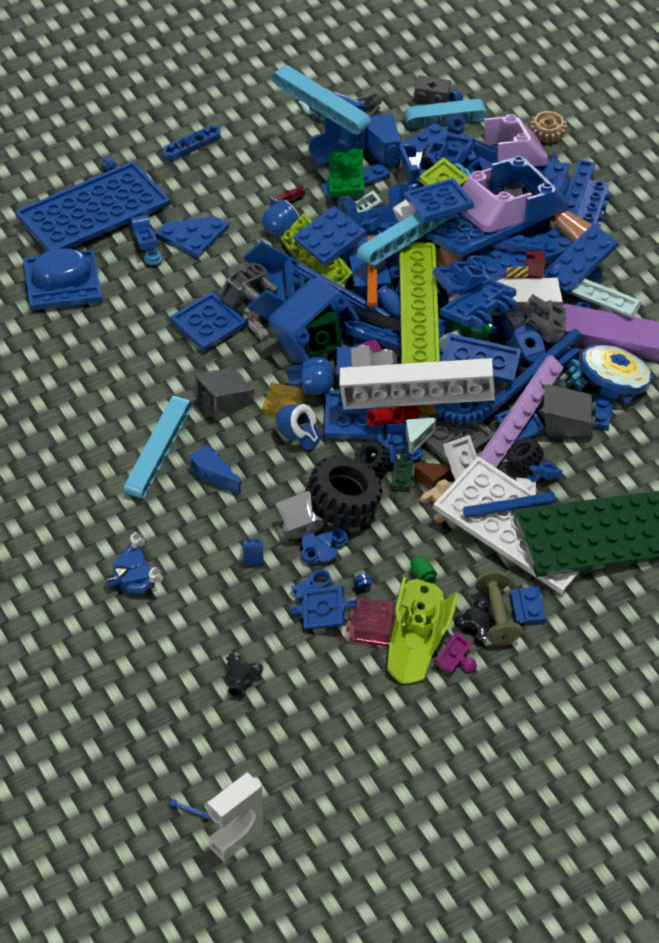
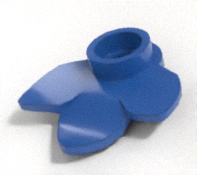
(319, 546)

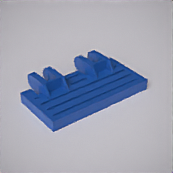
(473, 306)

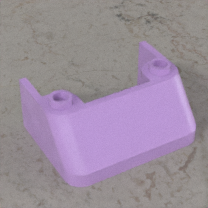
(514, 139)
(490, 210)

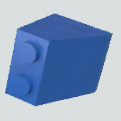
(383, 140)

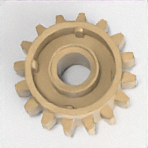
(548, 126)

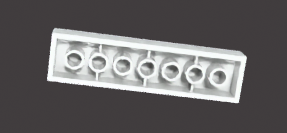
(417, 383)

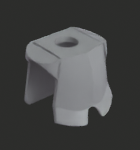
(298, 516)

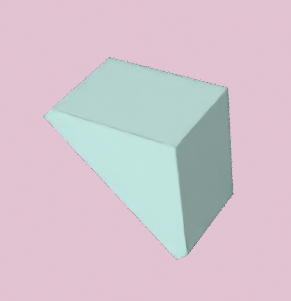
(418, 432)

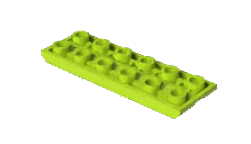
(335, 271)

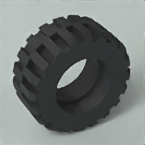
(349, 476)

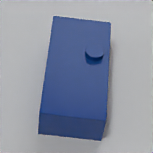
(359, 268)

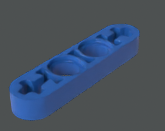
(174, 150)

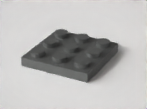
(447, 432)

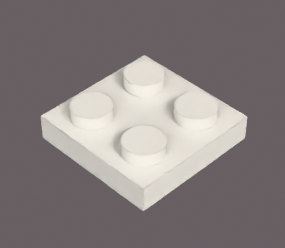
(460, 454)

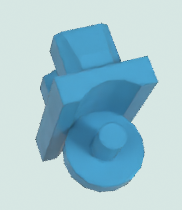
(577, 378)

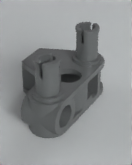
(242, 283)
(549, 322)

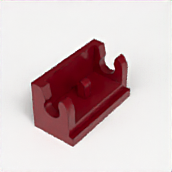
(536, 265)

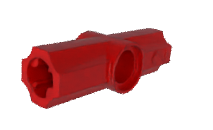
(390, 415)

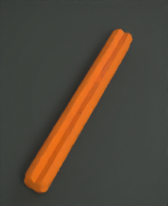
(371, 283)

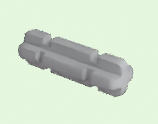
(256, 326)

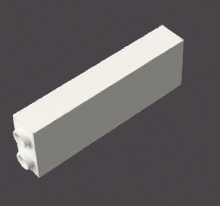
(543, 288)

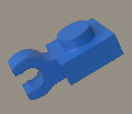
(545, 470)

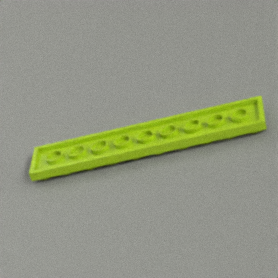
(418, 303)

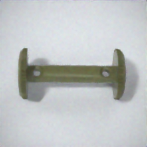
(504, 631)

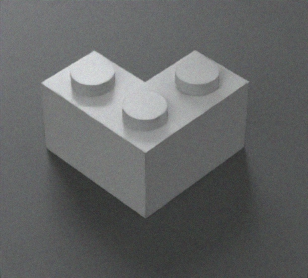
(365, 356)

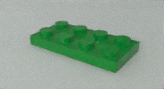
(346, 173)

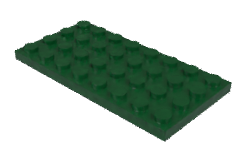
(590, 533)

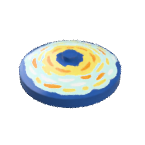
(616, 369)

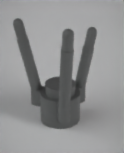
(371, 101)

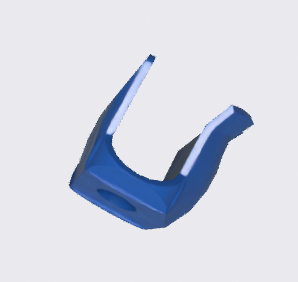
(518, 341)

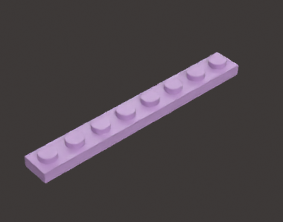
(521, 412)

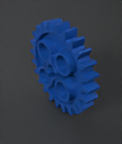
(464, 411)

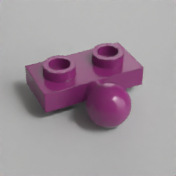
(454, 653)

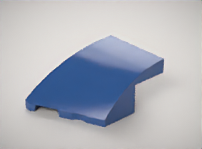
(452, 147)
(461, 275)

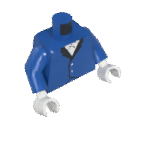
(132, 570)

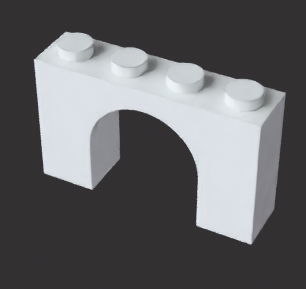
(238, 814)

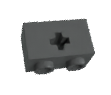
(432, 89)

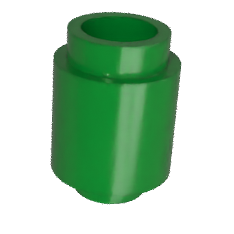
(423, 569)

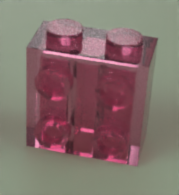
(371, 622)

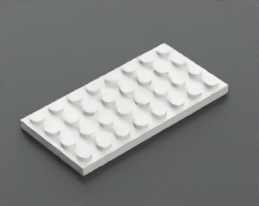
(487, 484)

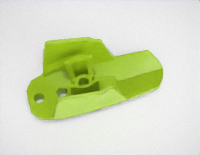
(417, 631)

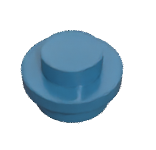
(153, 257)

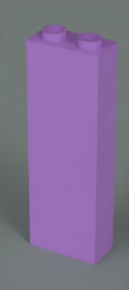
(608, 328)

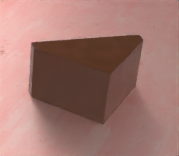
(430, 473)

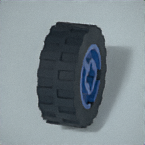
(510, 322)

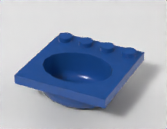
(62, 279)

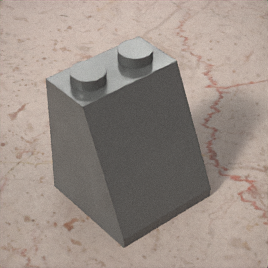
(223, 392)
(568, 412)

